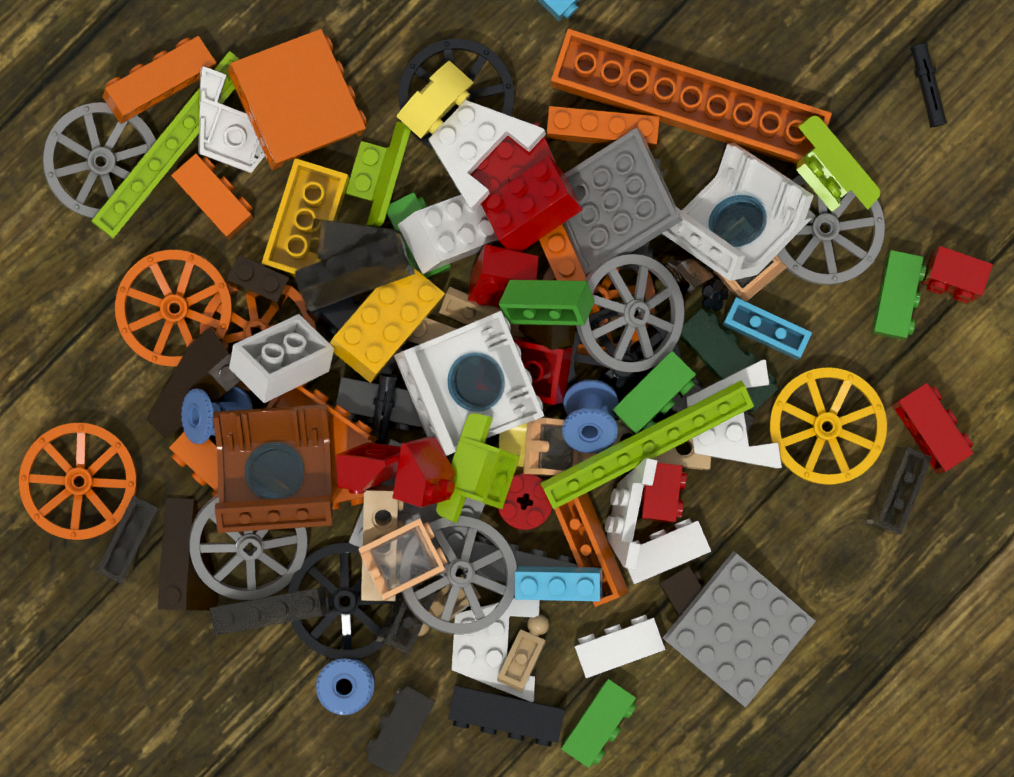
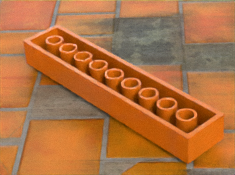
(683, 97)

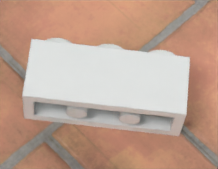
(669, 550)
(619, 646)

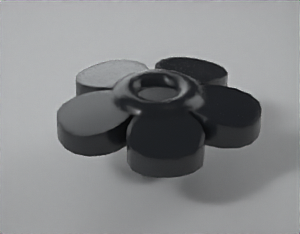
(714, 295)

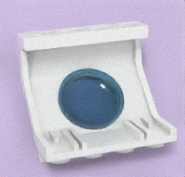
(742, 216)
(467, 374)

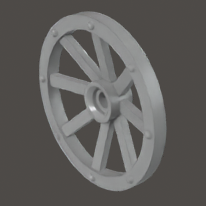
(109, 158)
(834, 227)
(627, 310)
(241, 540)
(457, 583)

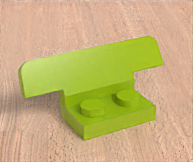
(832, 169)
(377, 172)
(480, 469)

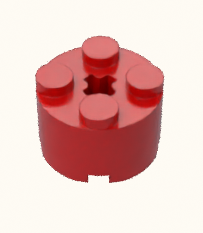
(533, 515)

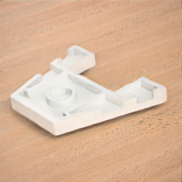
(224, 131)
(468, 140)
(730, 438)
(625, 509)
(485, 651)

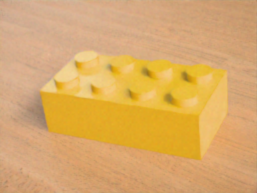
(309, 194)
(385, 323)

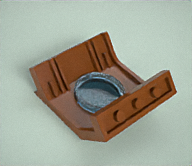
(273, 468)

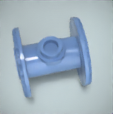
(198, 411)
(590, 416)
(328, 686)

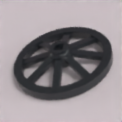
(447, 46)
(629, 357)
(310, 639)

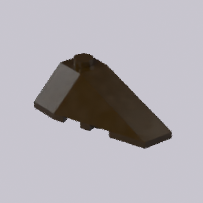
(687, 270)
(201, 367)
(178, 581)

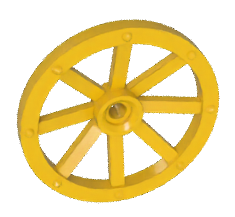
(836, 424)

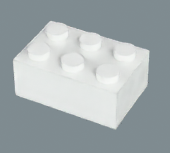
(446, 233)
(281, 358)

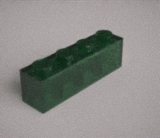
(721, 354)

